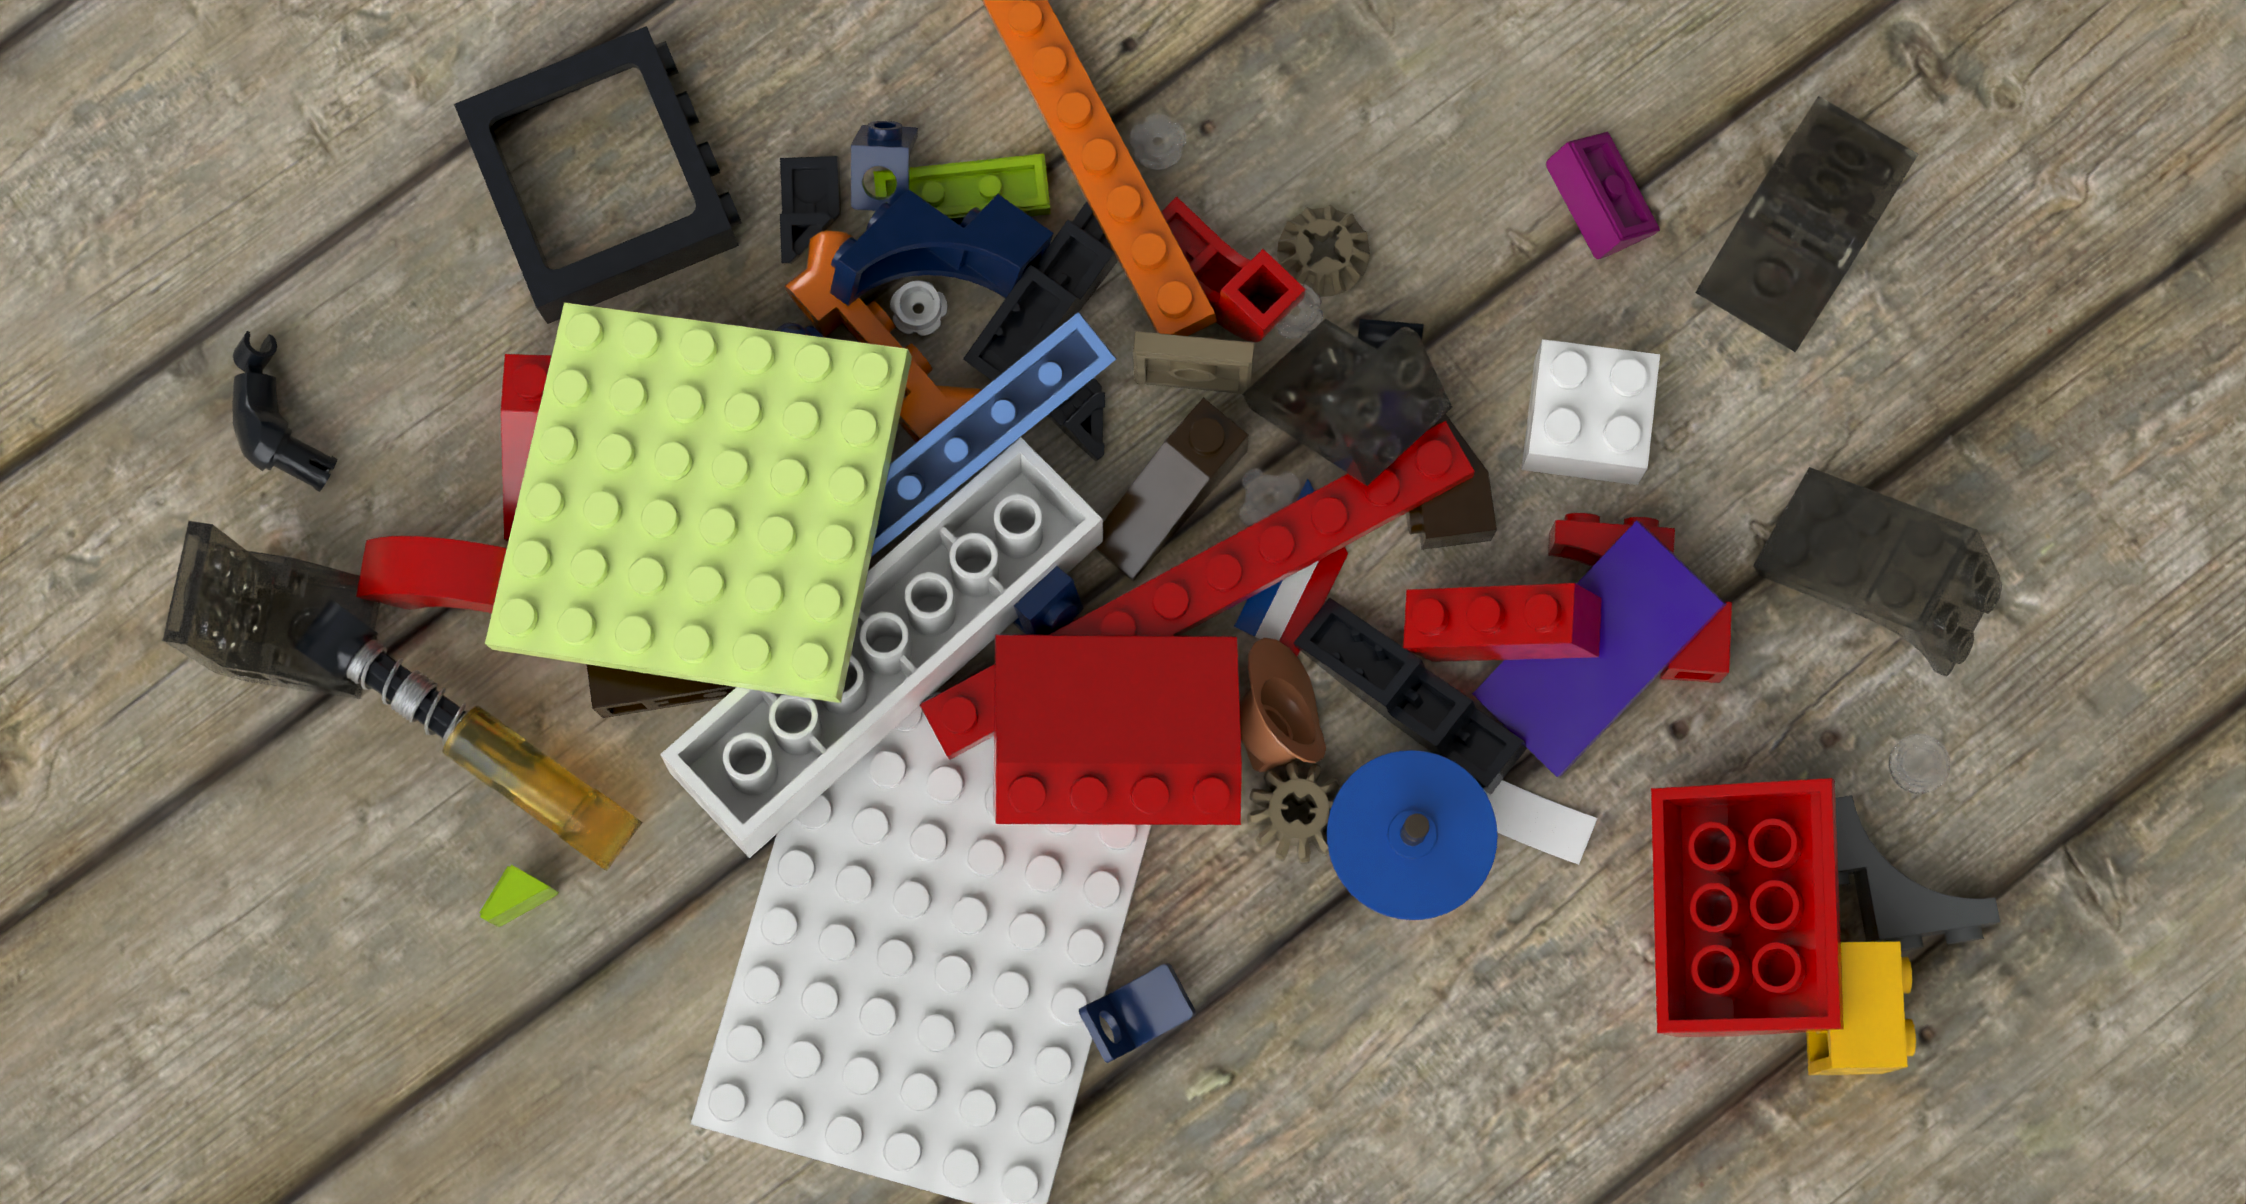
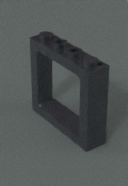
(634, 261)

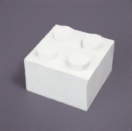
(1591, 412)

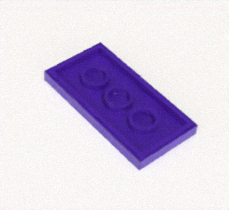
(1647, 618)

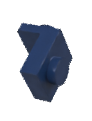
(1048, 605)

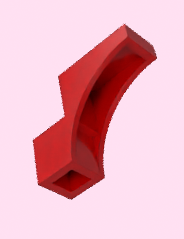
(1587, 540)

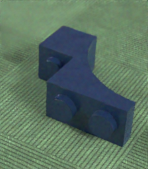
(918, 240)

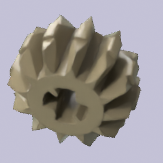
(1299, 792)

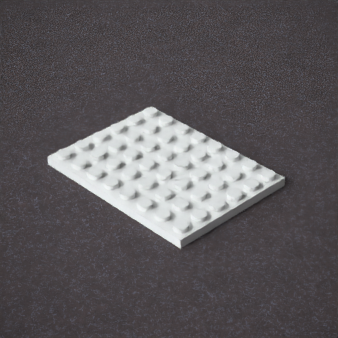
(922, 978)

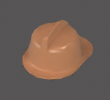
(1279, 709)

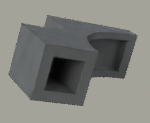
(1895, 905)

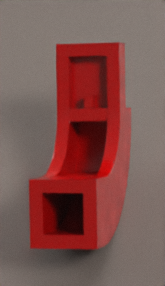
(1243, 292)
(430, 573)

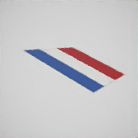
(1292, 603)

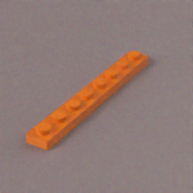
(1102, 166)

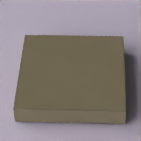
(1192, 362)

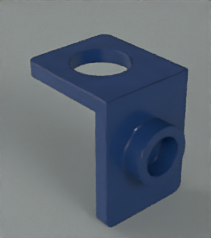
(880, 145)
(1138, 1012)

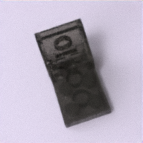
(1806, 223)
(250, 608)

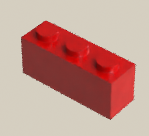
(1502, 622)

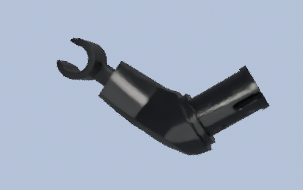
(261, 428)

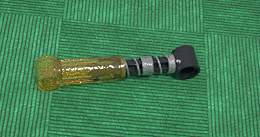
(473, 738)

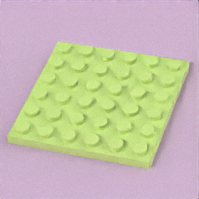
(700, 501)

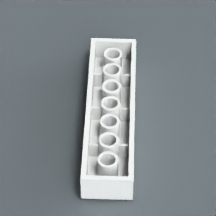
(919, 622)

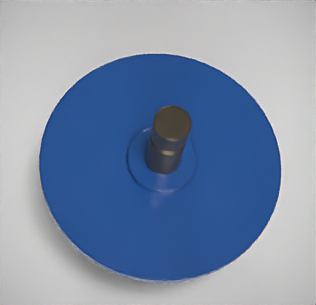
(1412, 835)

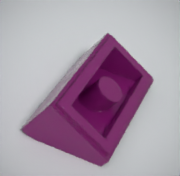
(1601, 194)

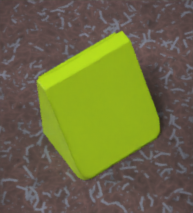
(514, 896)

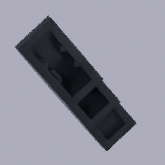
(1045, 295)
(1409, 694)

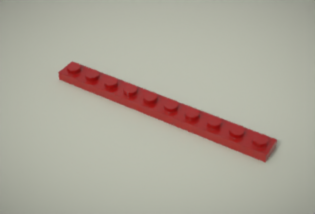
(1233, 569)

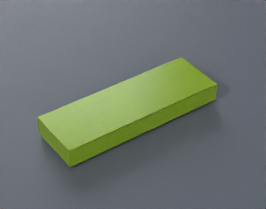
(971, 184)

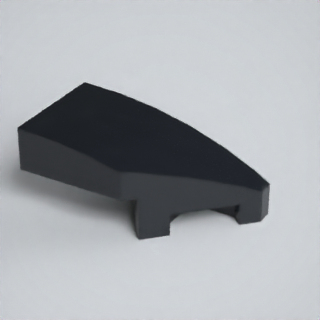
(808, 201)
(1082, 418)

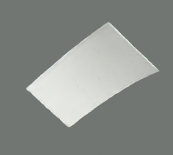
(1541, 822)

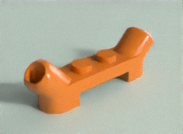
(925, 402)

